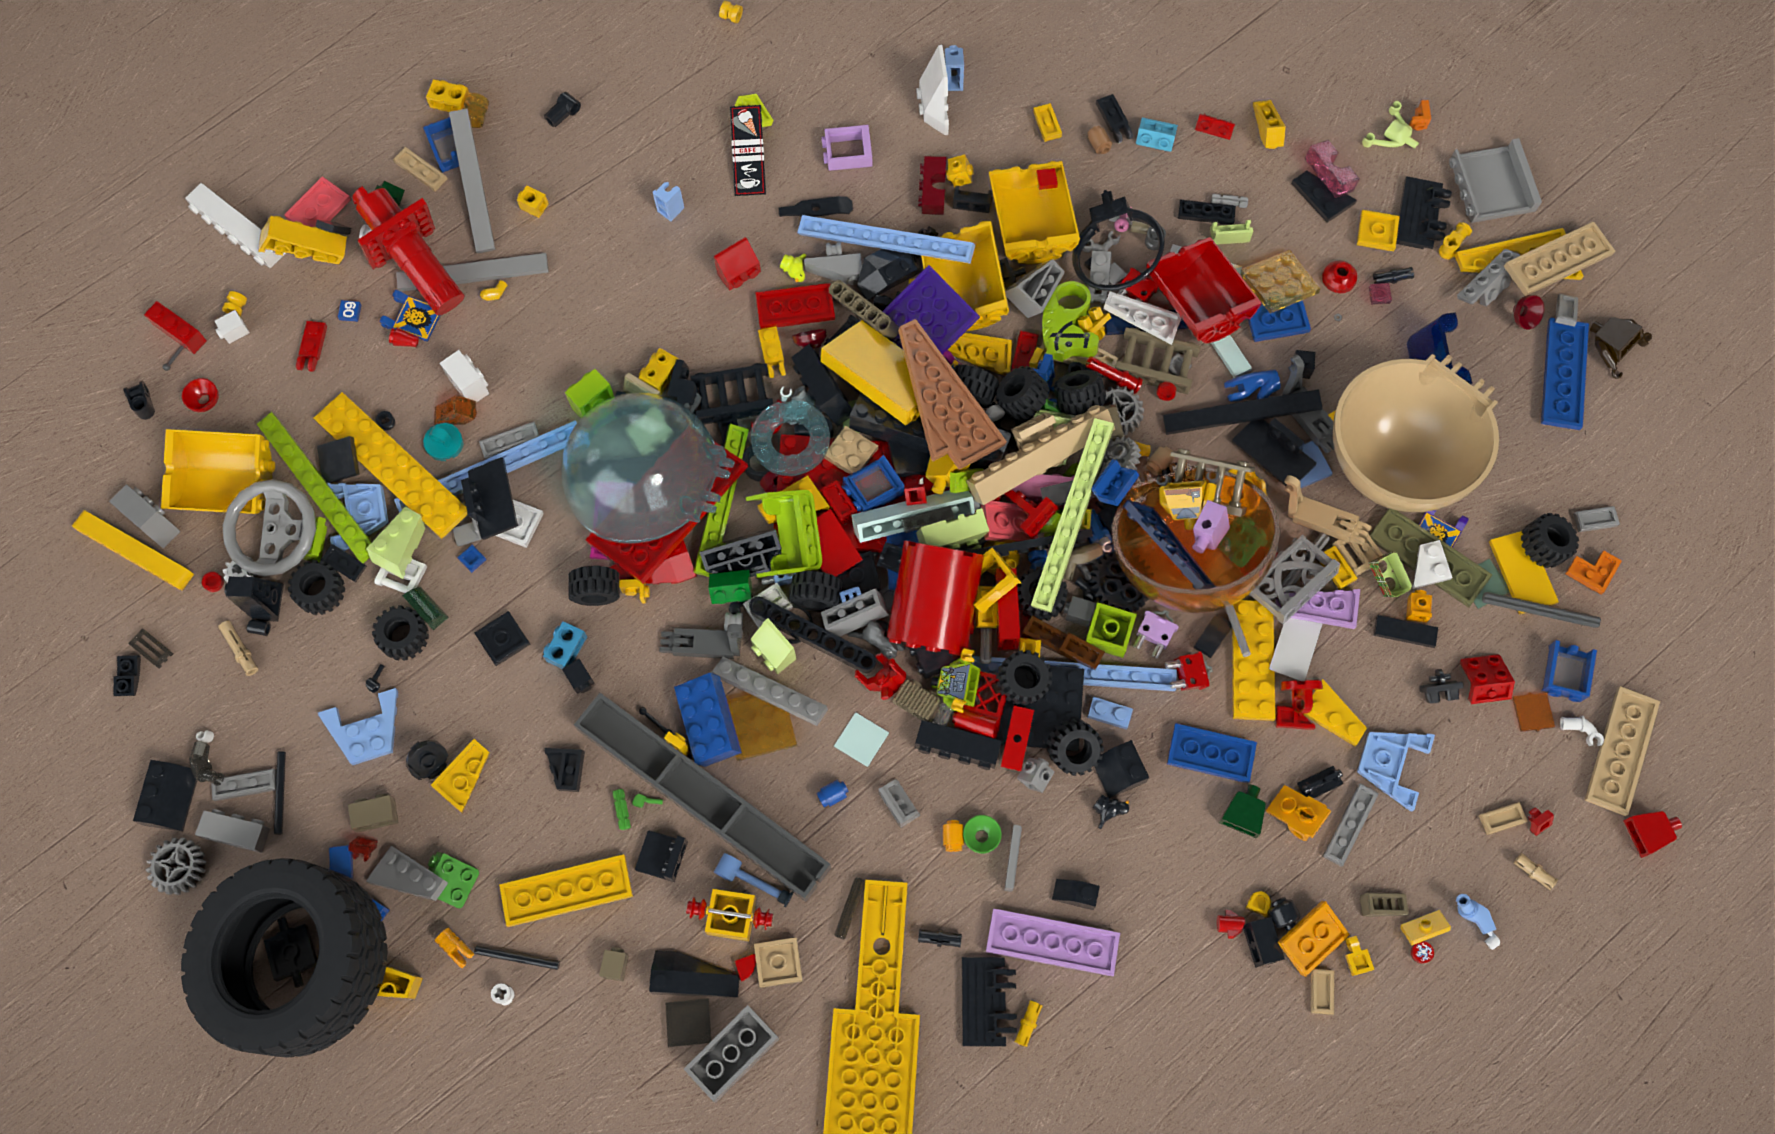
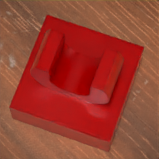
(1540, 821)

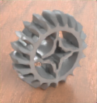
(1129, 404)
(174, 882)

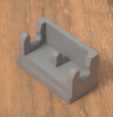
(898, 803)

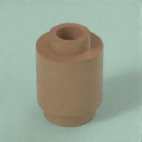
(1099, 140)

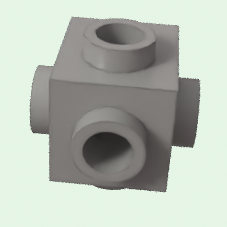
(1035, 774)

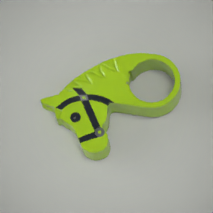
(1059, 325)

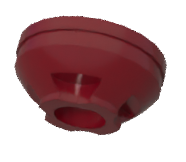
(1532, 312)
(812, 337)

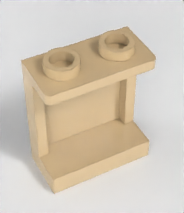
(1033, 429)

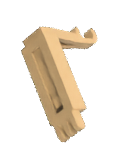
(1323, 517)

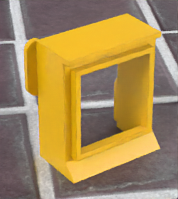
(1002, 587)

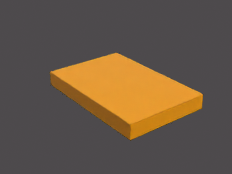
(1313, 938)

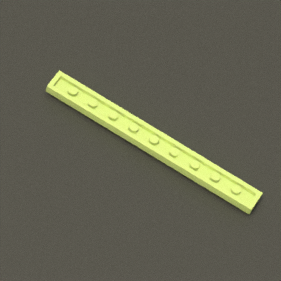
(1072, 515)

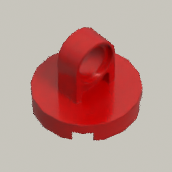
(1300, 691)

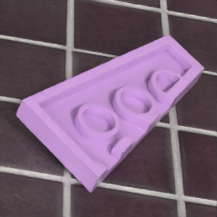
(1330, 608)

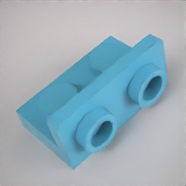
(1156, 134)

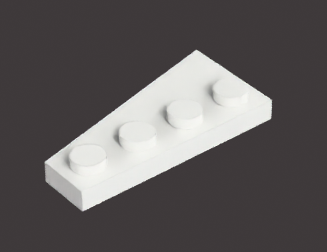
(1147, 317)

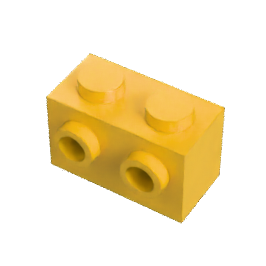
(659, 370)

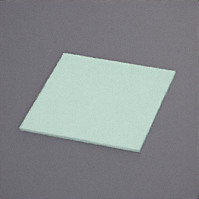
(861, 739)

